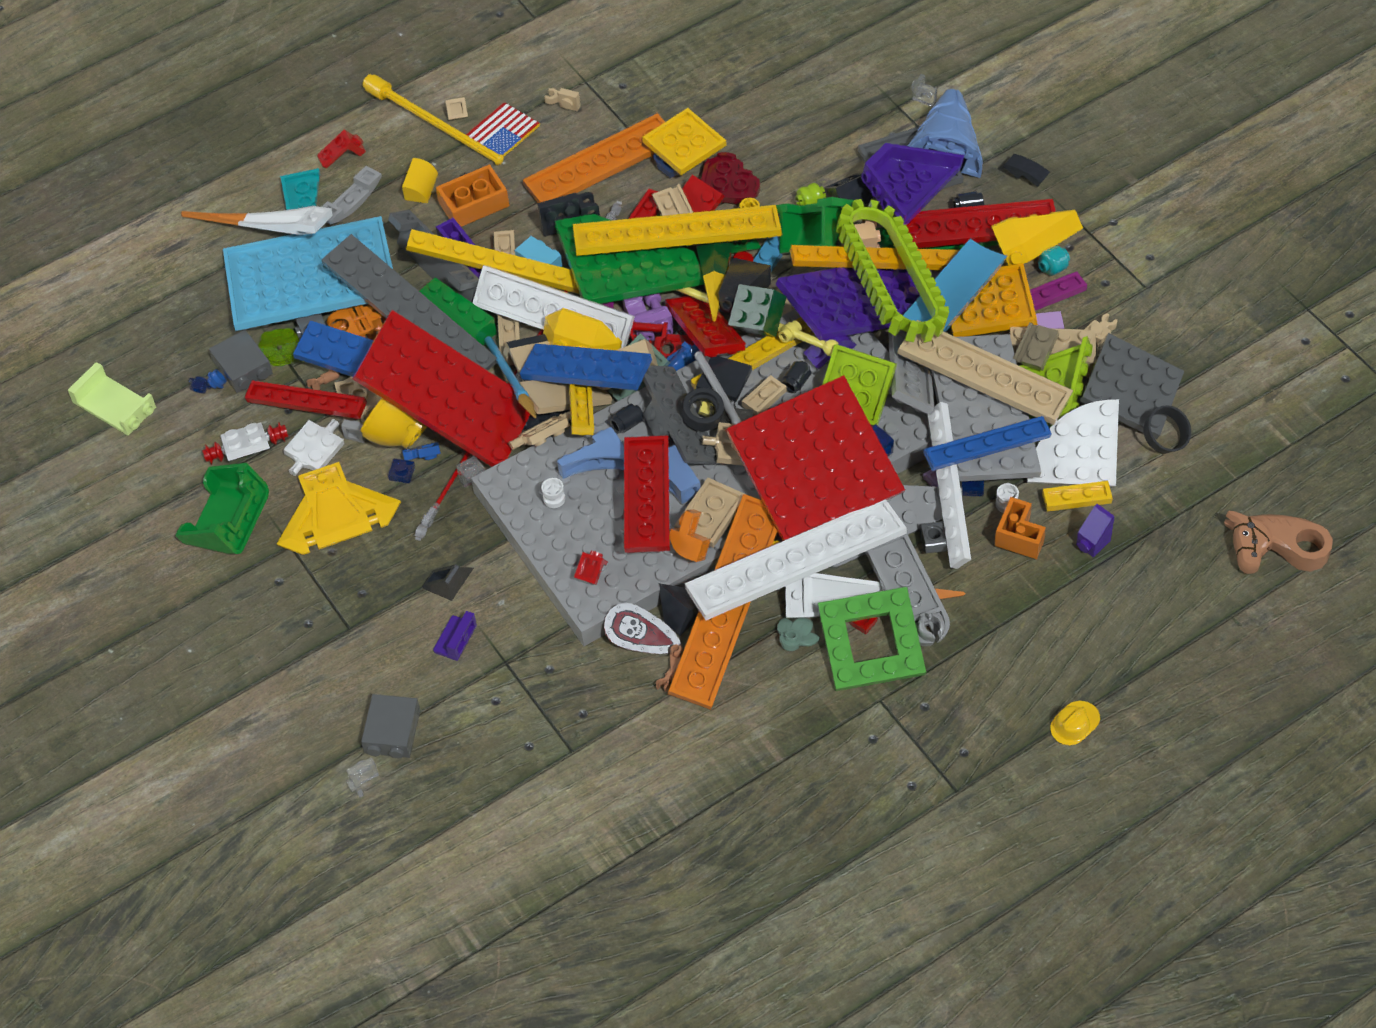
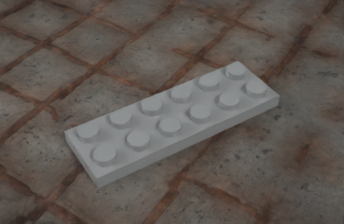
(911, 380)

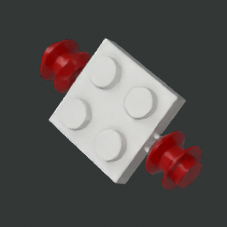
(244, 442)

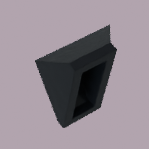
(447, 580)
(677, 608)

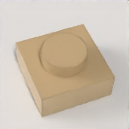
(456, 108)

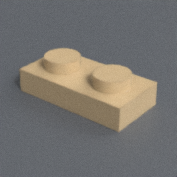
(764, 395)

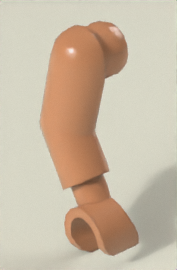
(323, 379)
(675, 655)

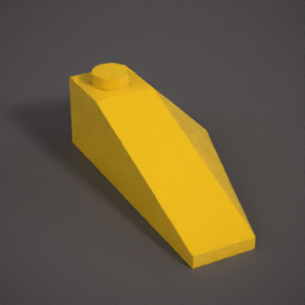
(1029, 236)

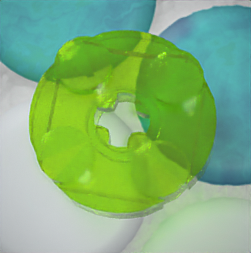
(274, 338)

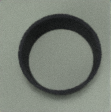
(1180, 419)

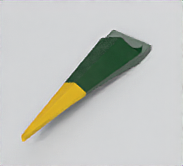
(714, 262)

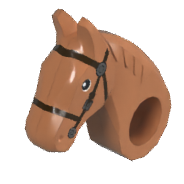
(1259, 533)

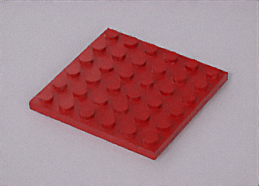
(815, 458)

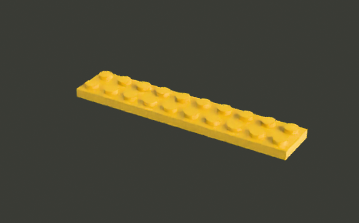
(676, 230)

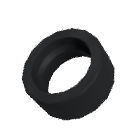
(710, 396)

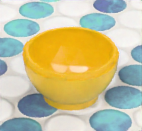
(391, 426)

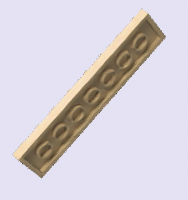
(989, 375)

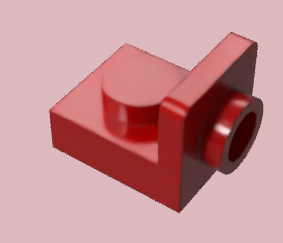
(590, 567)

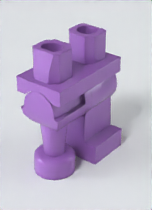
(658, 314)

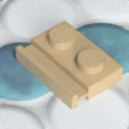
(672, 201)

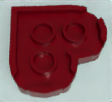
(730, 178)

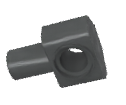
(933, 530)

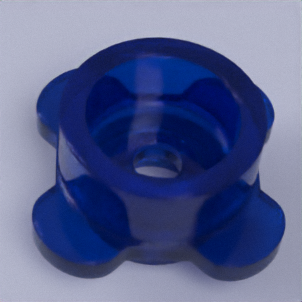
(199, 384)

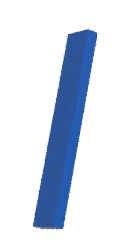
(987, 443)

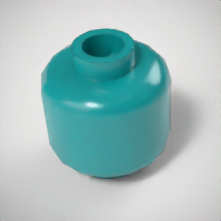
(1054, 260)

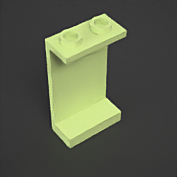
(110, 400)

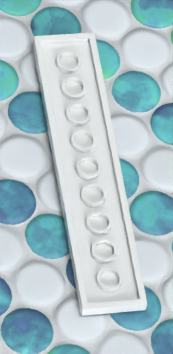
(794, 559)

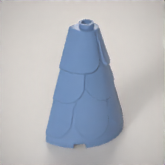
(951, 131)

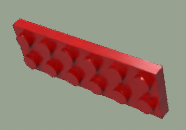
(697, 322)
(646, 494)

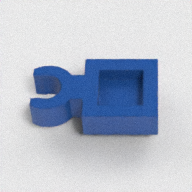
(428, 451)

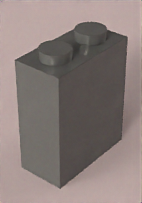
(240, 361)
(390, 726)

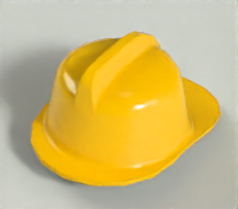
(1075, 722)

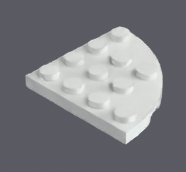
(1081, 446)

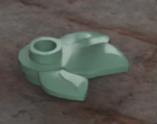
(796, 633)

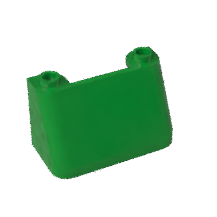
(231, 510)

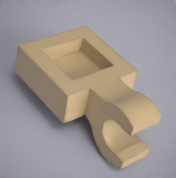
(566, 98)

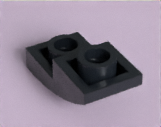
(1021, 165)

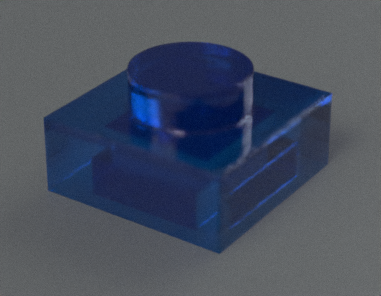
(401, 470)
(972, 488)

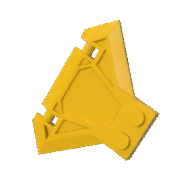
(334, 511)

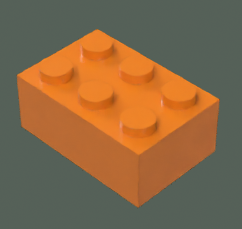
(473, 196)

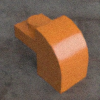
(686, 541)

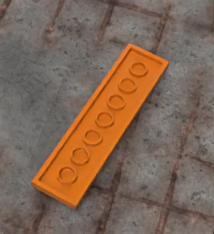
(593, 163)

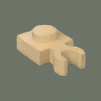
(1102, 328)

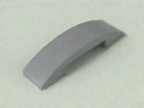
(355, 195)

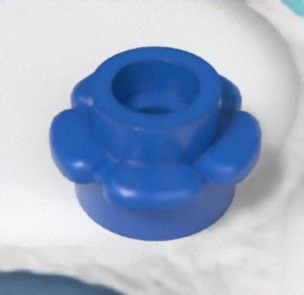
(216, 379)

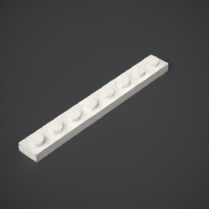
(950, 491)

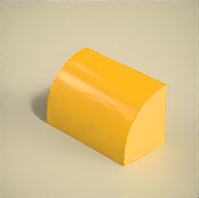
(419, 181)

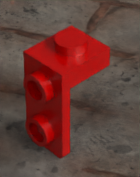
(338, 146)

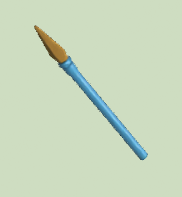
(521, 395)

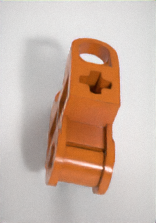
(361, 323)

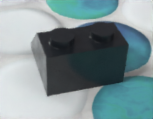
(850, 188)

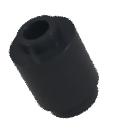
(968, 199)
(796, 376)
(626, 418)

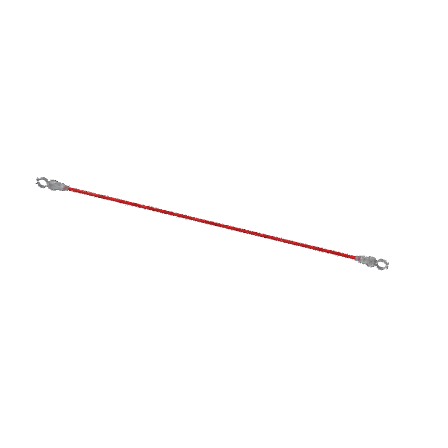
(428, 518)

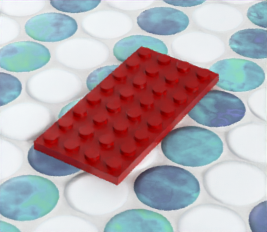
(442, 389)

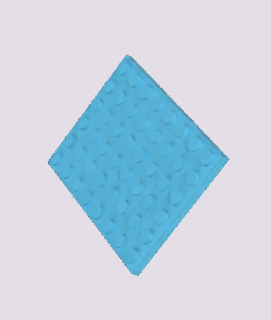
(286, 275)

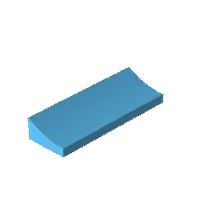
(961, 281)

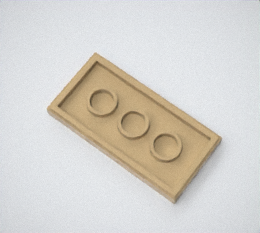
(555, 397)

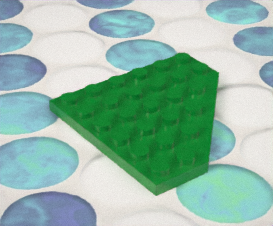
(630, 273)

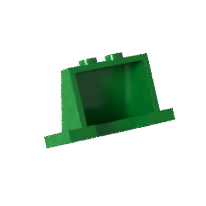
(810, 223)

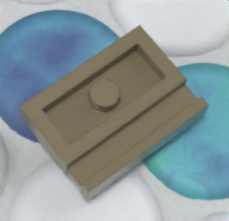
(1036, 346)

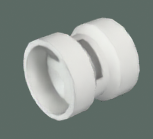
(553, 493)
(1004, 493)

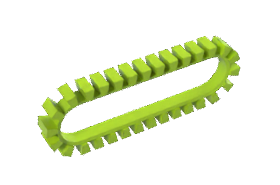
(912, 260)

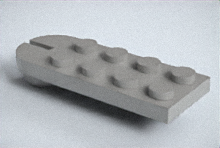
(900, 566)

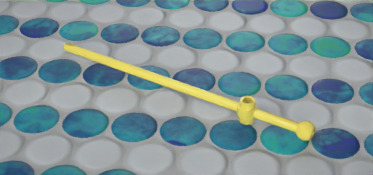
(786, 332)

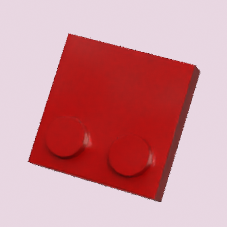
(701, 195)

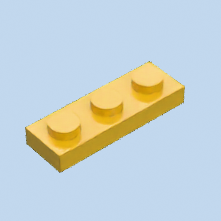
(1077, 496)

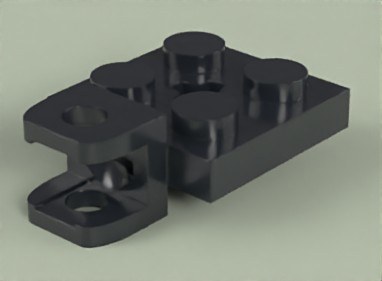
(570, 207)

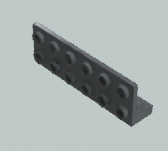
(452, 274)

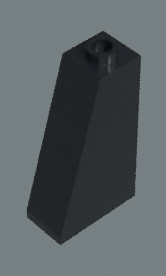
(743, 273)

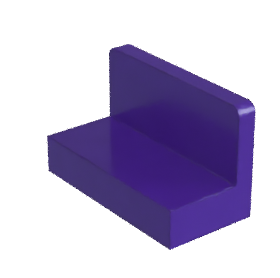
(456, 636)

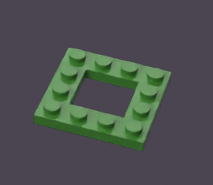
(891, 602)

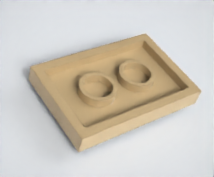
(717, 508)

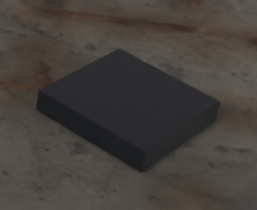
(730, 374)

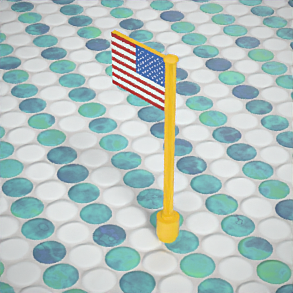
(491, 137)

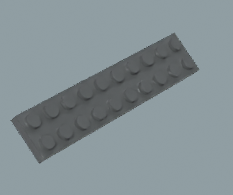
(389, 291)

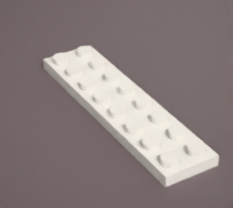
(532, 301)

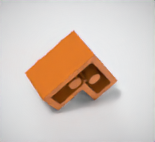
(1017, 533)

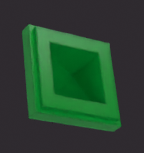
(745, 245)

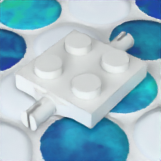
(313, 446)

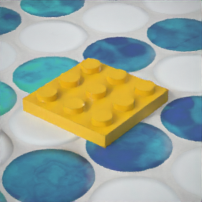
(684, 141)

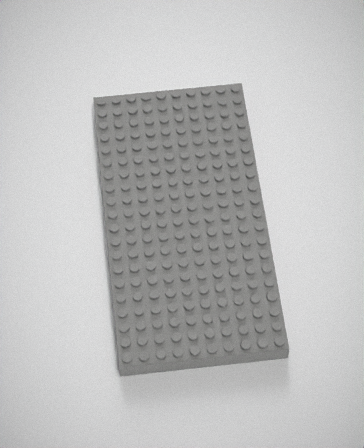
(593, 509)

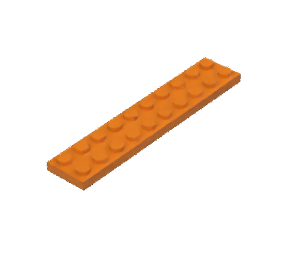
(714, 639)

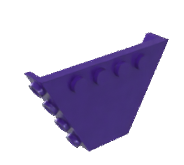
(908, 177)

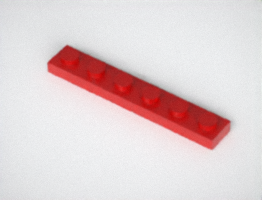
(306, 399)

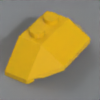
(578, 330)

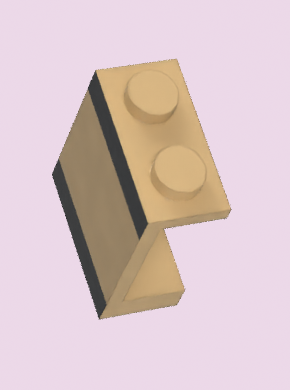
(520, 349)

